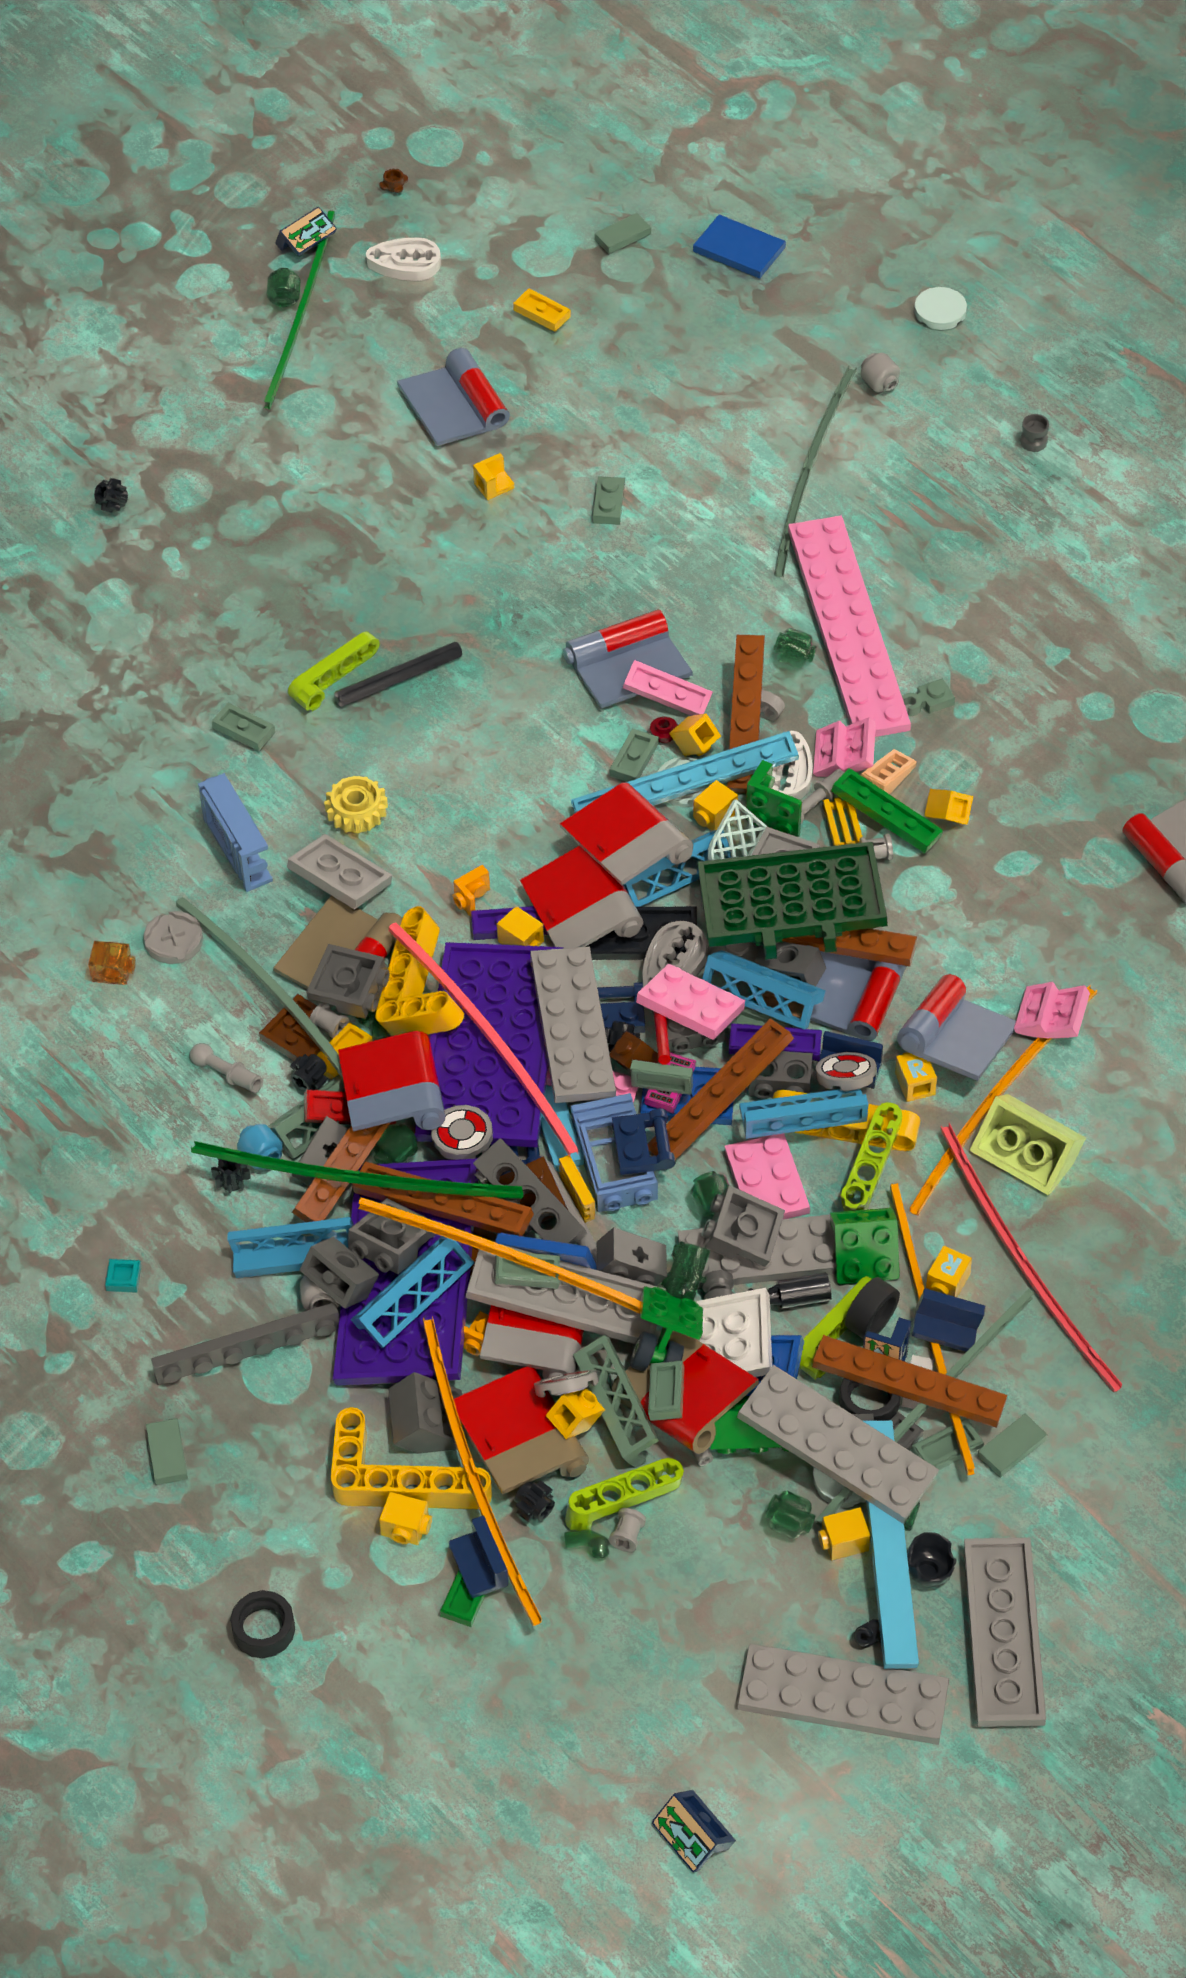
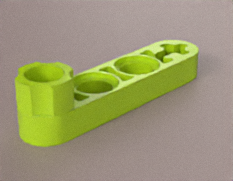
(309, 686)
(869, 1158)
(832, 1326)
(583, 1510)

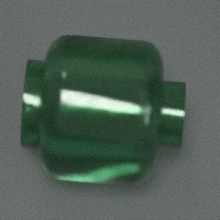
(283, 287)
(794, 648)
(395, 1145)
(705, 1189)
(789, 1514)

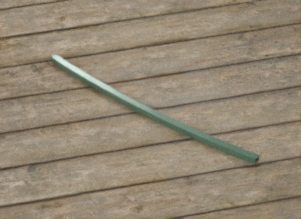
(808, 465)
(276, 990)
(962, 1363)

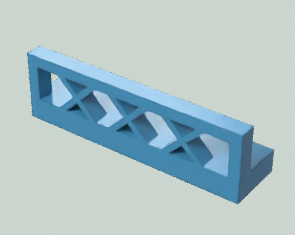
(700, 844)
(768, 980)
(803, 1112)
(284, 1255)
(400, 1285)

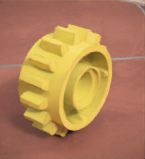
(356, 804)

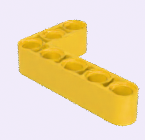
(402, 1001)
(393, 1476)

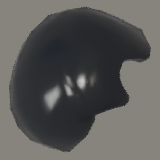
(930, 1559)

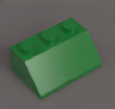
(736, 1434)

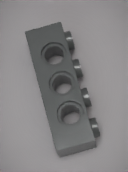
(501, 1159)

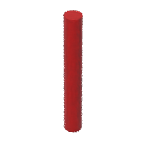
(662, 1038)

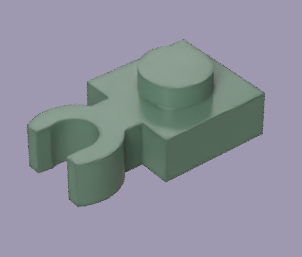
(932, 696)

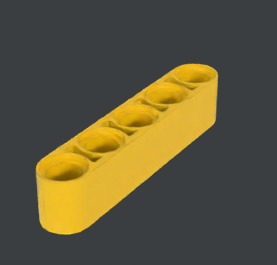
(856, 1132)

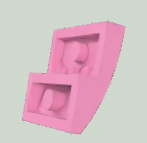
(844, 747)
(1051, 1011)

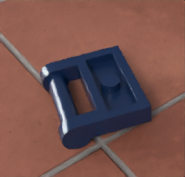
(624, 1011)
(633, 1146)

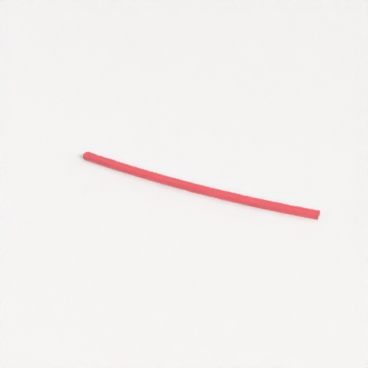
(490, 1033)
(1025, 1266)

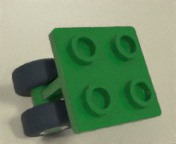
(673, 1315)

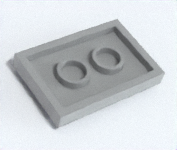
(339, 871)

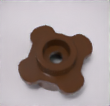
(393, 180)

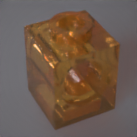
(111, 962)

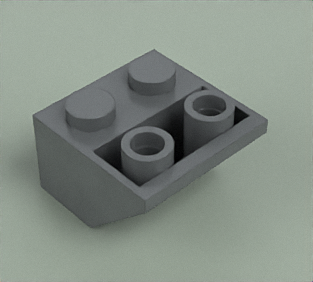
(420, 1416)

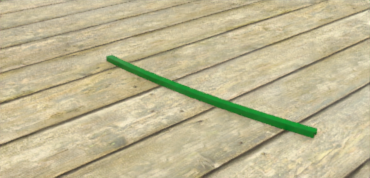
(298, 320)
(357, 1177)

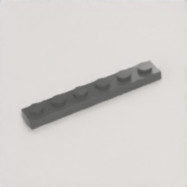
(245, 1343)

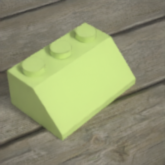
(1027, 1143)

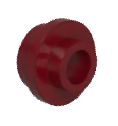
(662, 727)

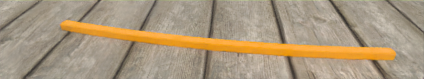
(978, 1116)
(501, 1251)
(935, 1348)
(472, 1475)

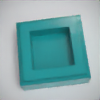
(123, 1275)

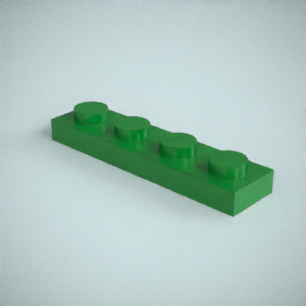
(887, 810)

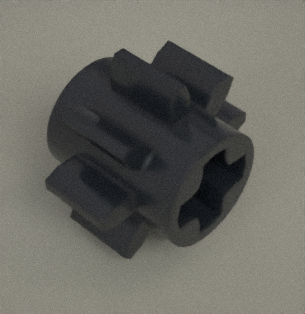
(111, 495)
(616, 1032)
(309, 1072)
(230, 1175)
(534, 1501)

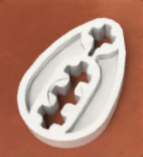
(393, 251)
(799, 772)

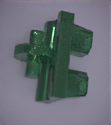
(686, 1270)

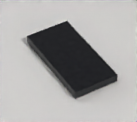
(636, 947)

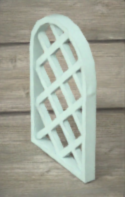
(736, 805)

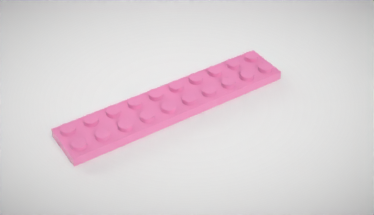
(848, 625)

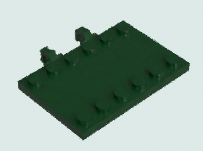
(792, 896)

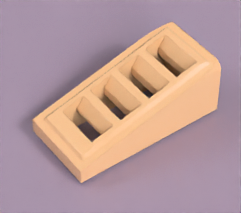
(887, 775)

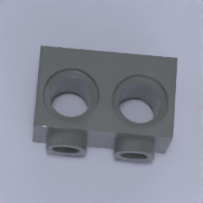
(781, 1074)

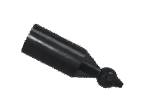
(800, 1291)

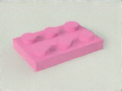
(690, 1001)
(769, 1173)

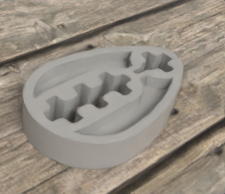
(663, 949)

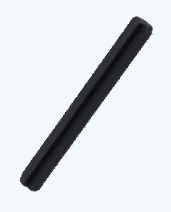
(398, 674)

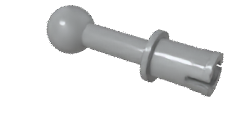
(821, 792)
(235, 1073)

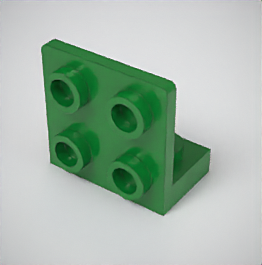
(771, 806)
(866, 1244)

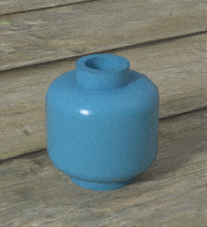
(261, 1141)

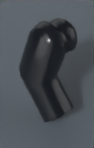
(868, 1633)

